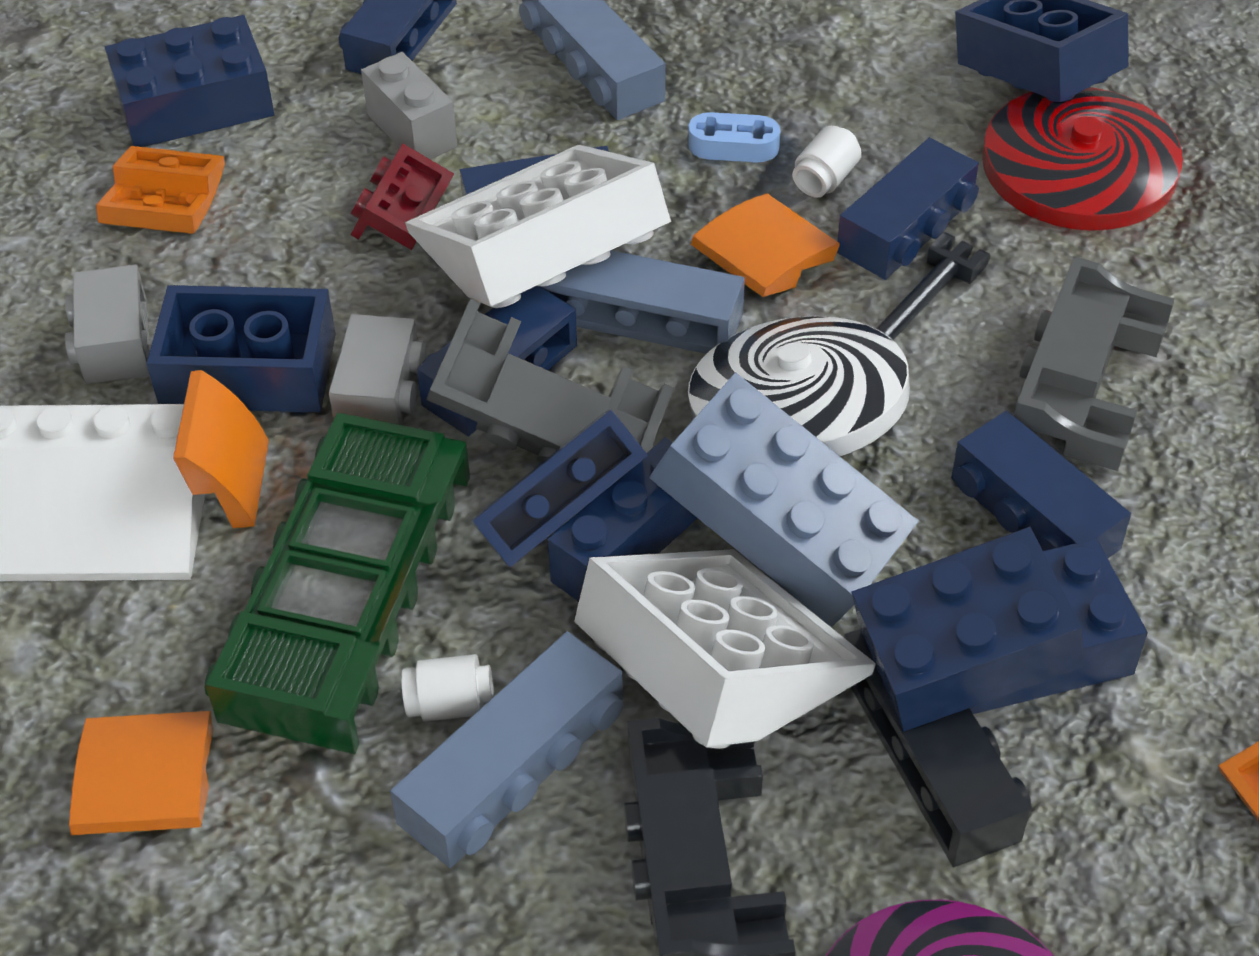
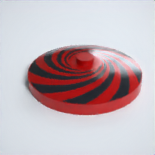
(1083, 159)

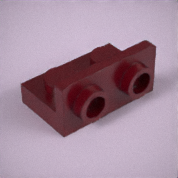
(404, 191)

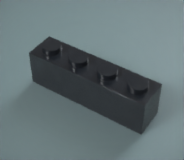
(951, 774)

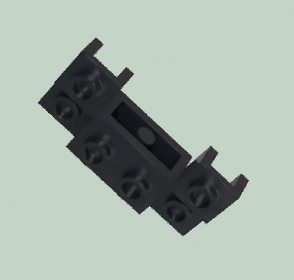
(684, 845)

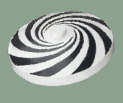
(821, 370)

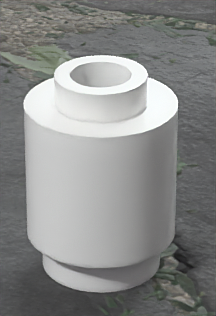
(826, 161)
(446, 688)

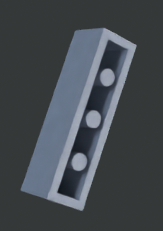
(599, 52)
(654, 301)
(508, 749)

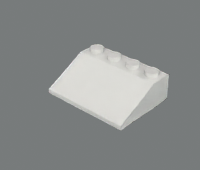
(542, 222)
(94, 494)
(715, 641)

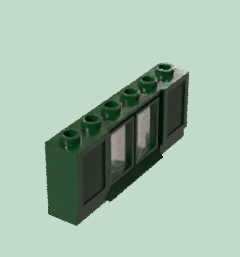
(336, 583)

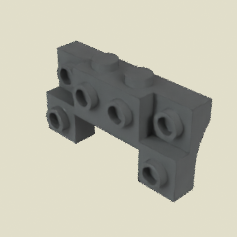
(1073, 354)
(529, 404)

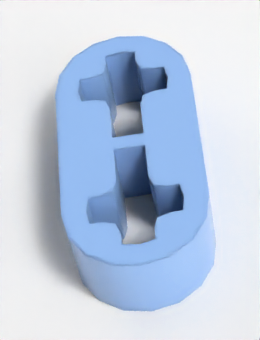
(733, 137)

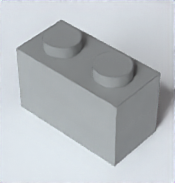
(409, 106)
(108, 324)
(377, 369)

